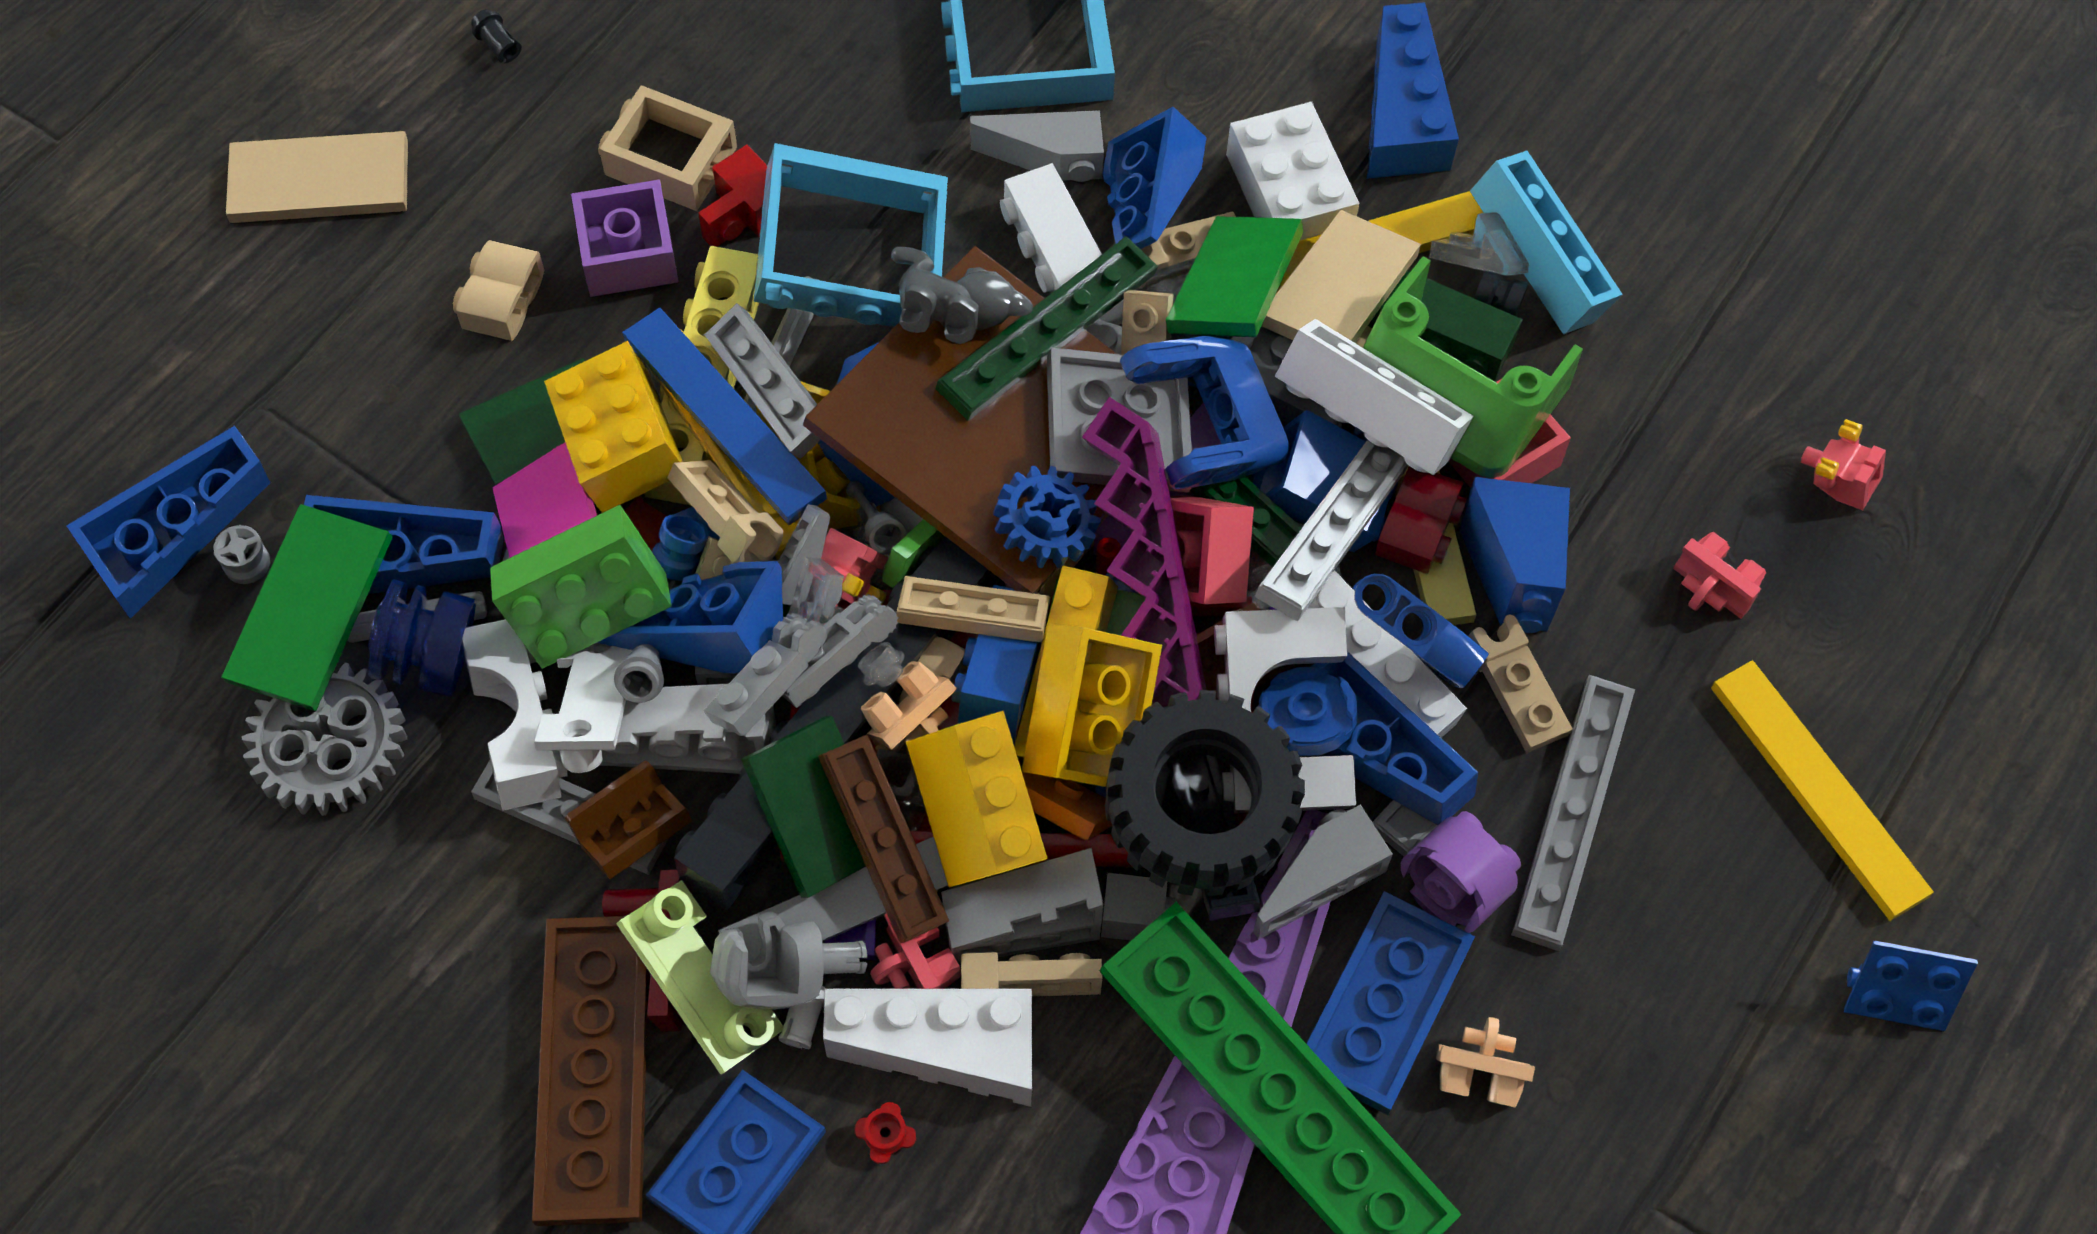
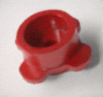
(885, 1118)

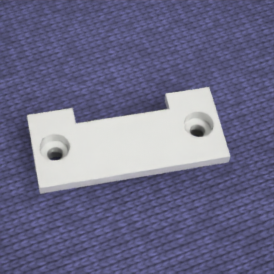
(589, 709)

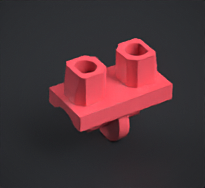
(1715, 580)
(928, 973)

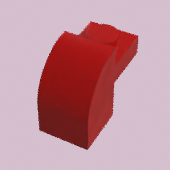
(741, 191)

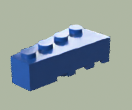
(1410, 102)
(169, 517)
(427, 541)
(1400, 751)

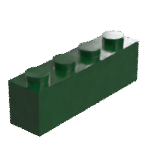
(1466, 328)

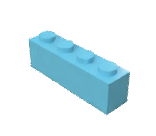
(1559, 257)

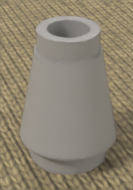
(640, 674)

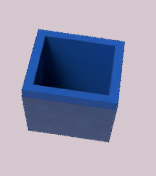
(1312, 466)
(1519, 547)

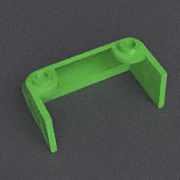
(1503, 412)

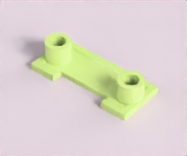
(682, 970)

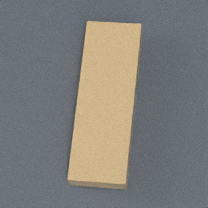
(973, 609)

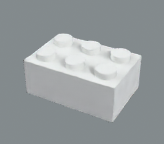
(1290, 168)

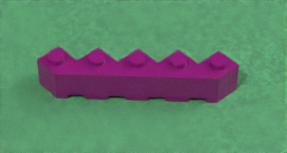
(1152, 554)

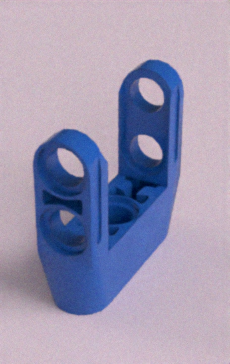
(1233, 398)
(1441, 643)

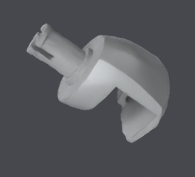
(788, 964)

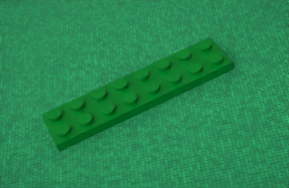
(1273, 1083)

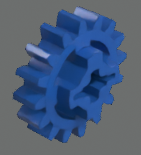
(1046, 517)

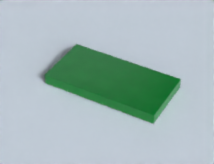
(1235, 276)
(307, 607)

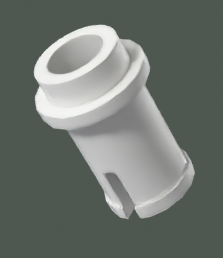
(802, 1022)

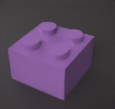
(624, 238)

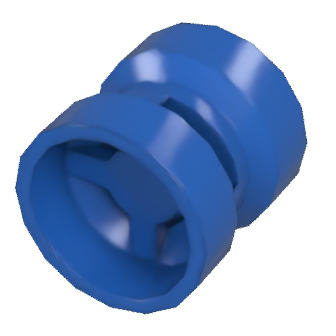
(679, 544)

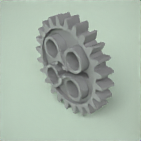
(310, 775)

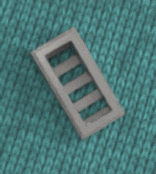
(805, 541)

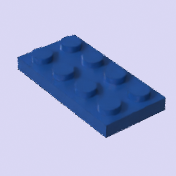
(1388, 1000)

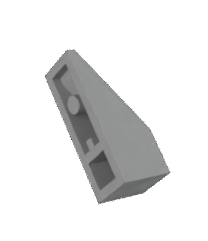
(1038, 139)
(1335, 860)

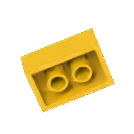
(613, 426)

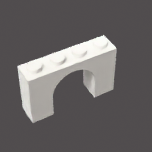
(1267, 640)

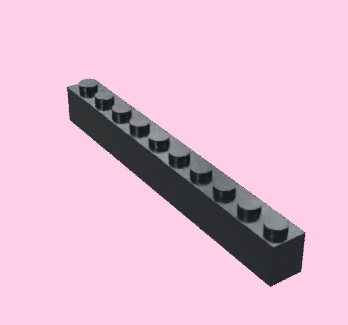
(736, 835)

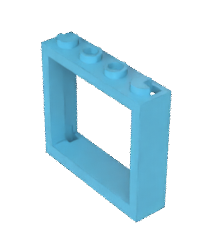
(1031, 88)
(854, 181)

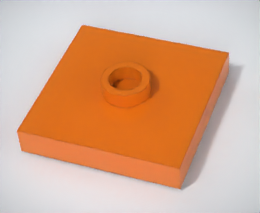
(1067, 805)

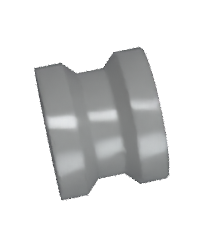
(231, 550)

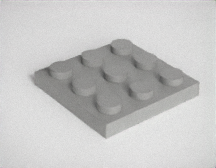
(1077, 391)

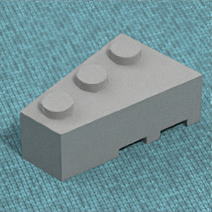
(1026, 908)

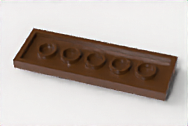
(591, 1076)

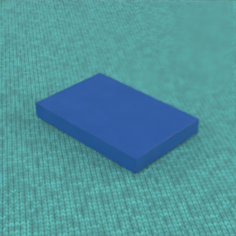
(736, 1160)

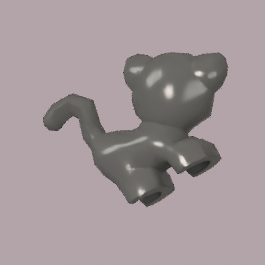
(962, 307)

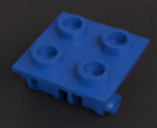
(1908, 985)

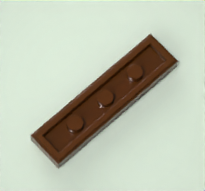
(883, 838)

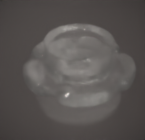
(881, 665)

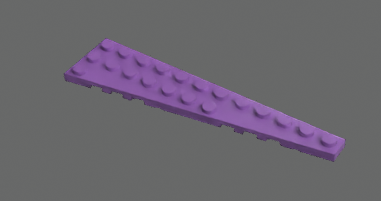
(1187, 1152)

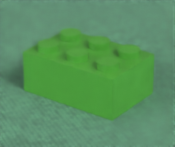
(580, 586)

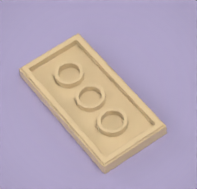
(317, 177)
(1342, 278)

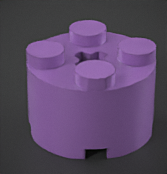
(1461, 872)

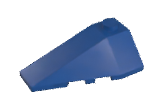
(1151, 174)
(715, 619)

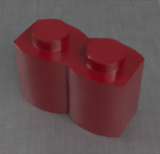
(1420, 519)

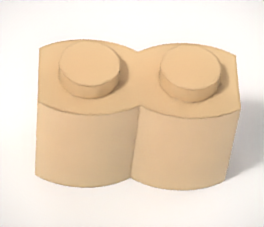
(499, 290)

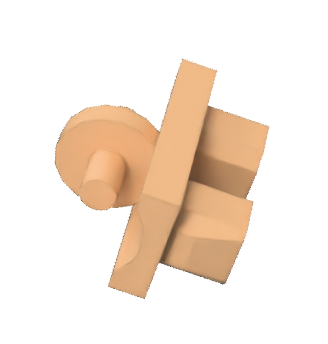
(916, 714)
(1459, 1064)

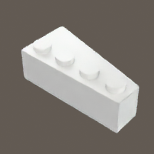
(679, 736)
(937, 1034)

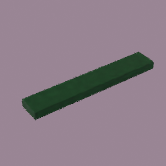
(1050, 324)

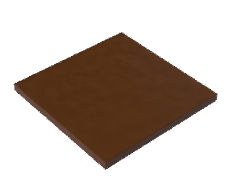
(927, 454)

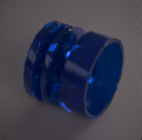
(420, 637)

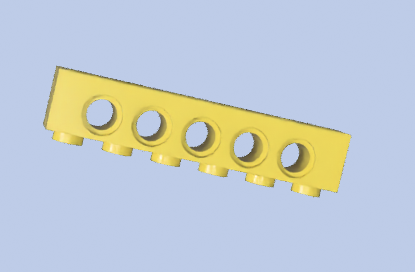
(722, 275)

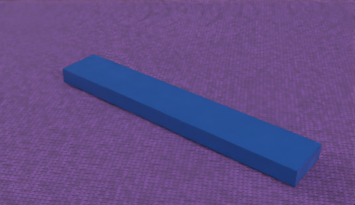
(725, 416)

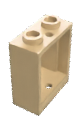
(682, 187)

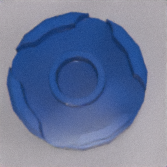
(1311, 708)

